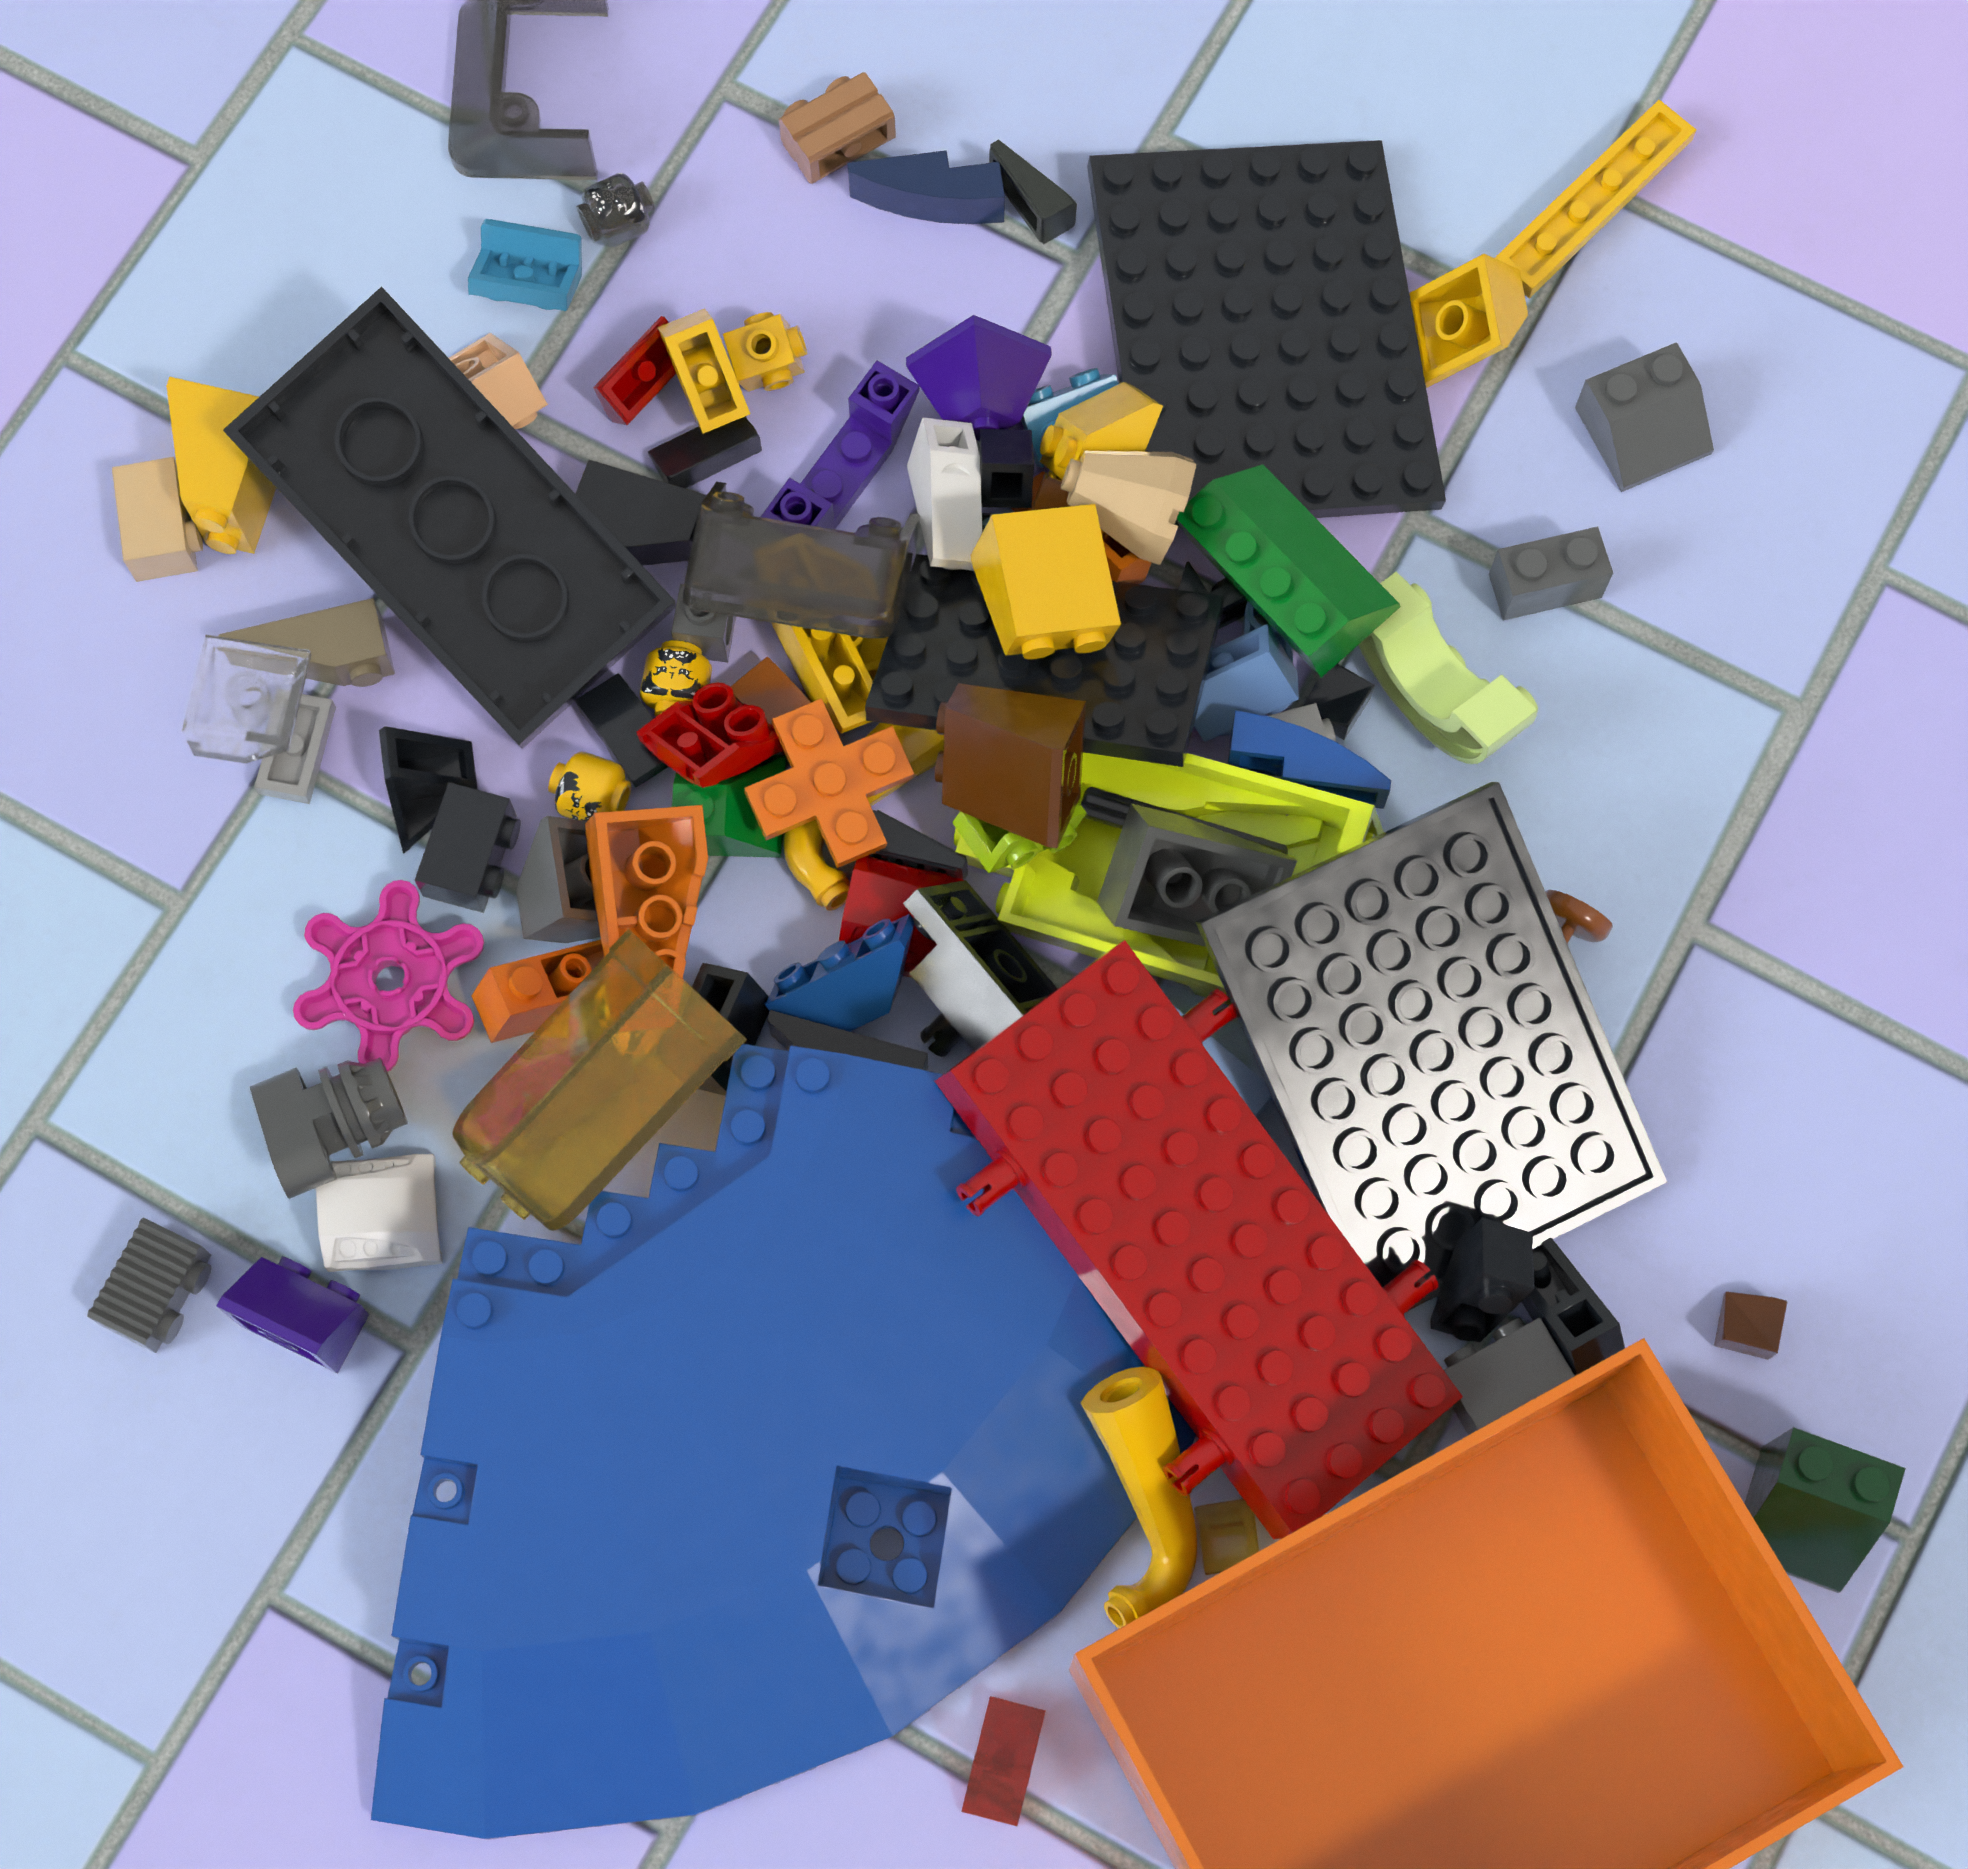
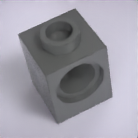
(704, 629)

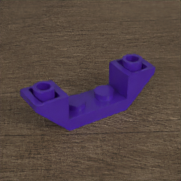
(854, 455)

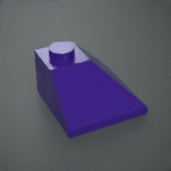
(980, 373)

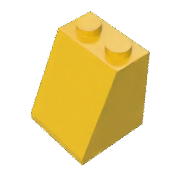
(215, 478)
(1047, 581)

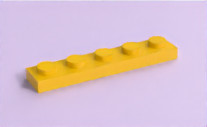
(1597, 196)

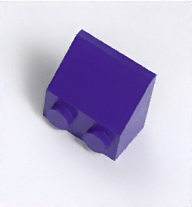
(295, 1311)

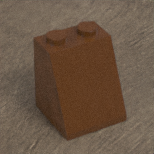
(1012, 759)

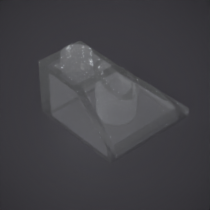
(244, 699)

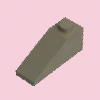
(344, 642)

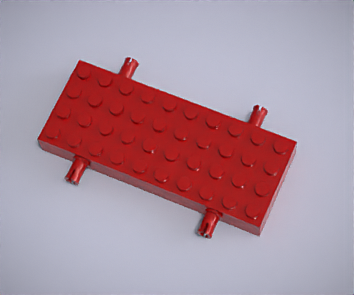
(1200, 1241)

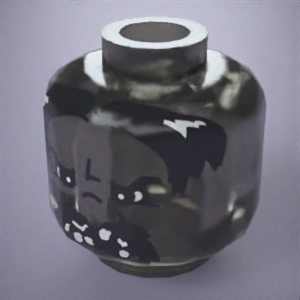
(615, 210)

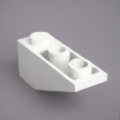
(947, 491)

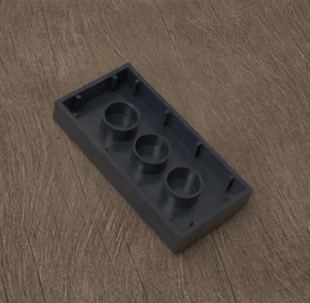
(451, 517)

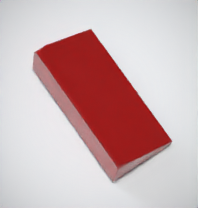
(636, 377)

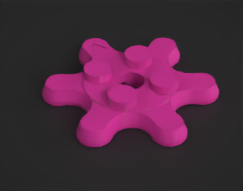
(364, 951)

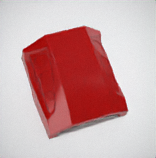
(711, 736)
(879, 894)

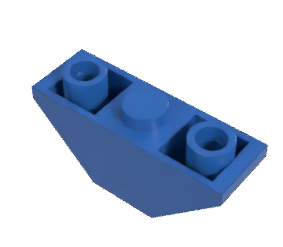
(847, 981)

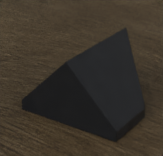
(417, 776)

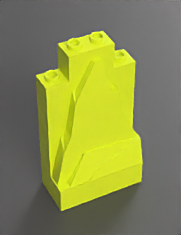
(1058, 892)

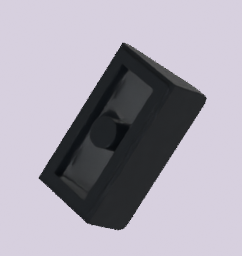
(701, 455)

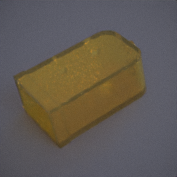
(593, 1085)

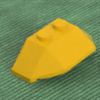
(834, 669)

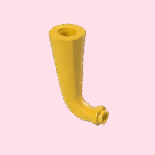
(805, 844)
(1140, 1437)

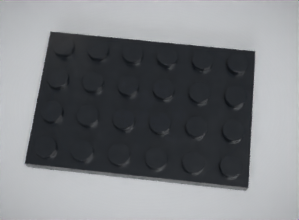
(1136, 689)

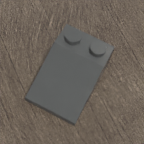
(1181, 871)

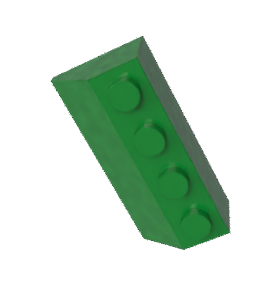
(1286, 565)

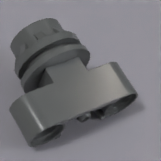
(314, 1122)

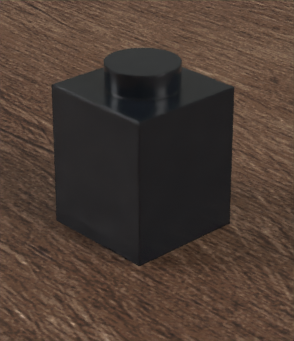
(1006, 468)

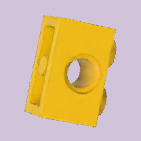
(704, 370)

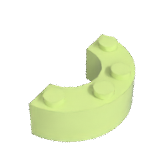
(1434, 687)

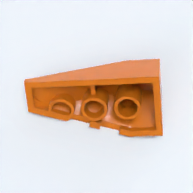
(648, 876)

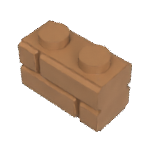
(836, 126)

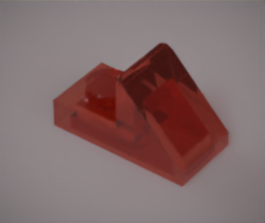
(1003, 1761)

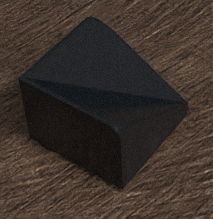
(1341, 698)

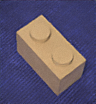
(153, 521)

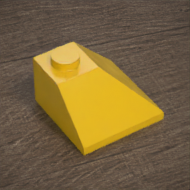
(1467, 315)

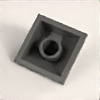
(557, 886)

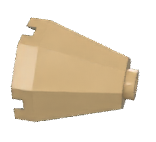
(1133, 495)

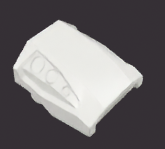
(379, 1214)

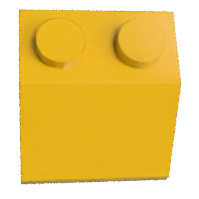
(1106, 422)

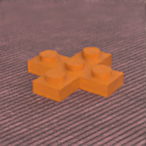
(829, 783)

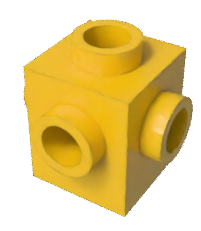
(766, 352)

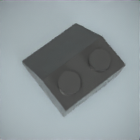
(1646, 416)

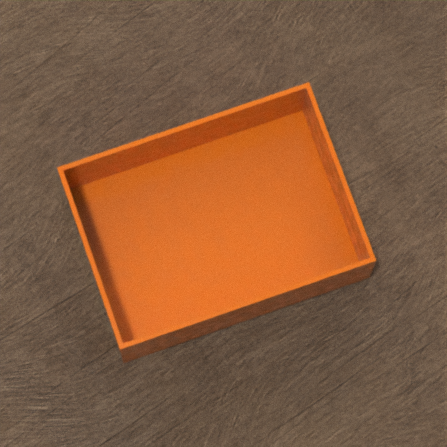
(1497, 1665)

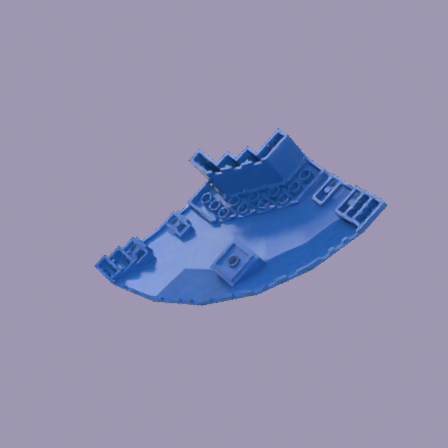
(701, 1433)

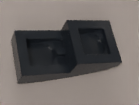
(616, 717)

